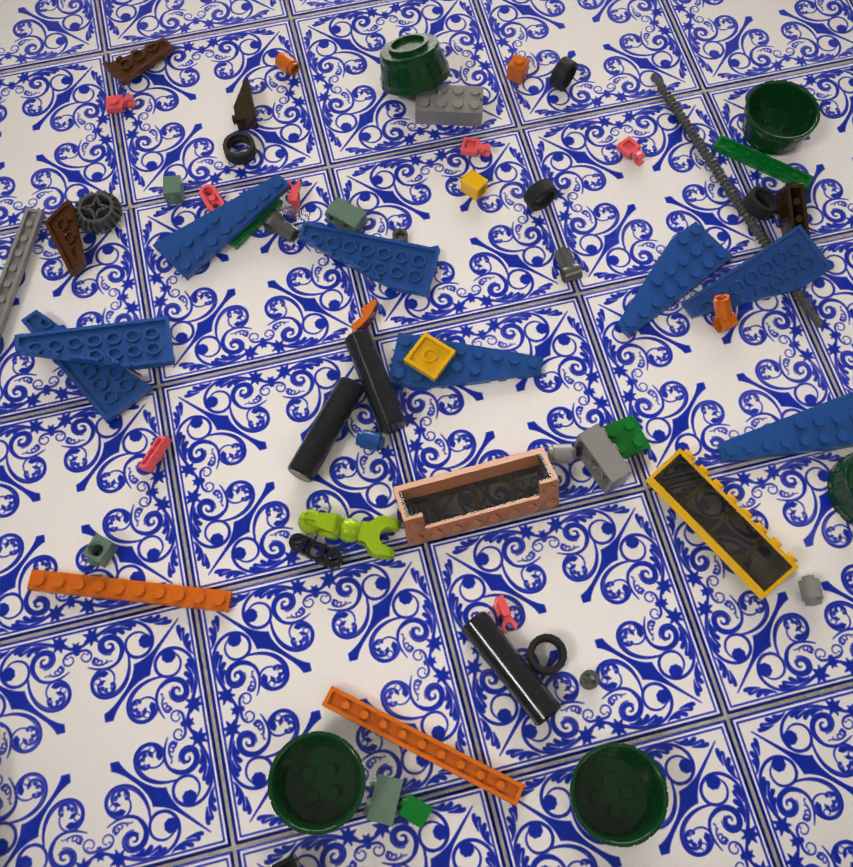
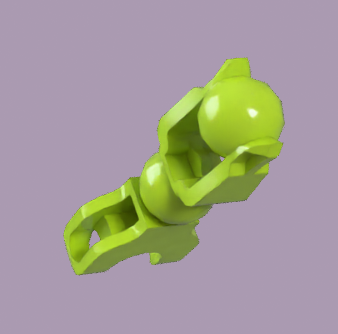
(350, 530)

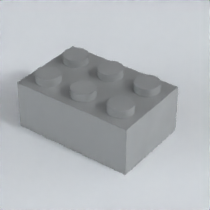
(602, 458)

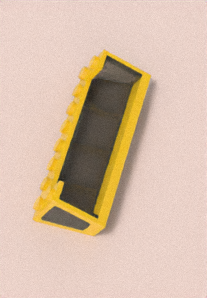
(722, 523)

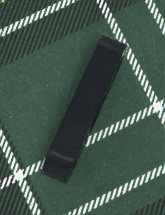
(313, 543)

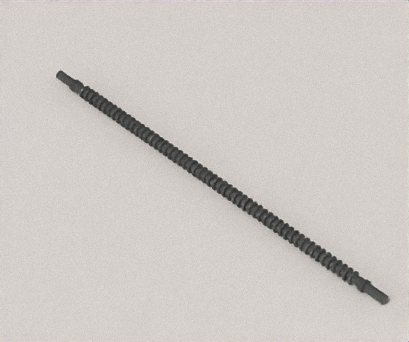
(724, 181)

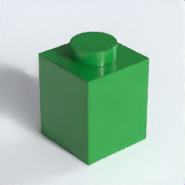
(414, 810)

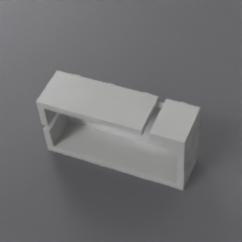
(450, 106)

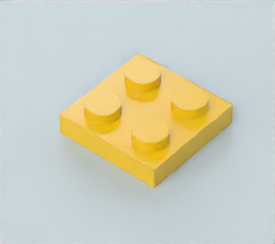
(429, 356)

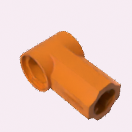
(725, 318)

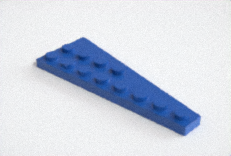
(205, 237)
(105, 387)

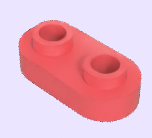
(213, 200)

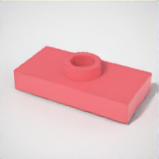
(155, 453)

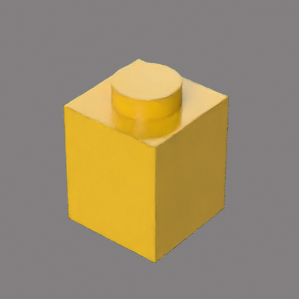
(473, 185)

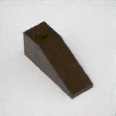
(244, 109)

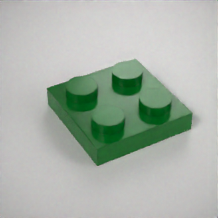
(627, 436)

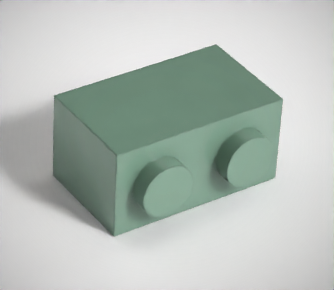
(346, 216)
(384, 799)

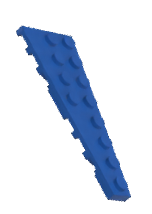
(812, 430)

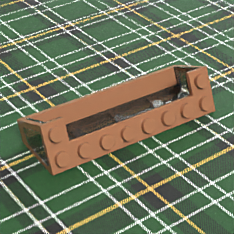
(476, 496)

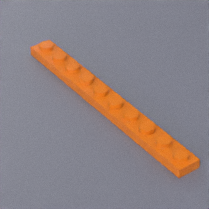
(130, 590)
(424, 746)

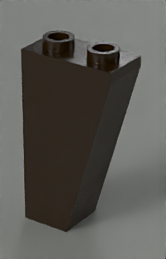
(792, 207)

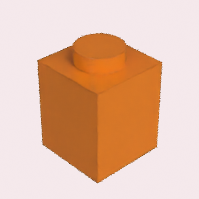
(517, 69)

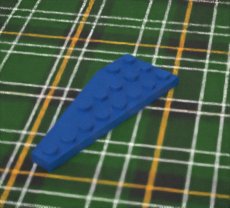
(390, 262)
(680, 268)
(775, 270)
(118, 344)
(468, 367)

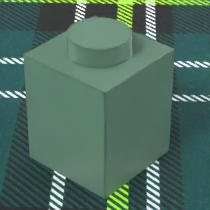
(173, 189)

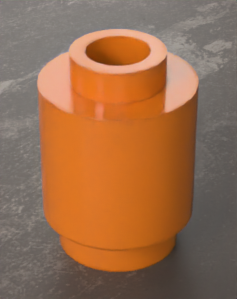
(287, 63)

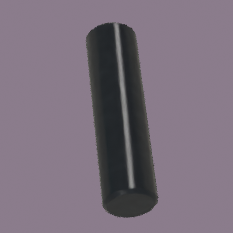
(375, 382)
(325, 429)
(511, 668)

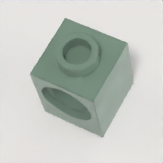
(99, 542)

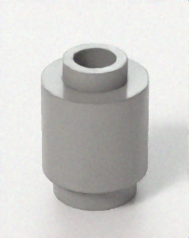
(561, 453)
(810, 590)

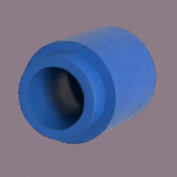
(370, 440)

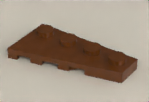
(139, 61)
(66, 236)

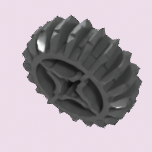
(100, 215)

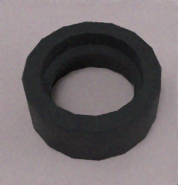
(563, 73)
(236, 138)
(540, 194)
(755, 208)
(548, 638)

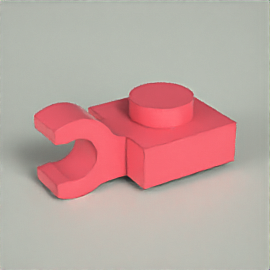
(117, 103)
(472, 147)
(631, 148)
(294, 195)
(501, 609)

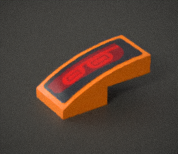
(368, 314)

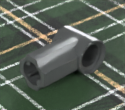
(277, 224)
(568, 267)

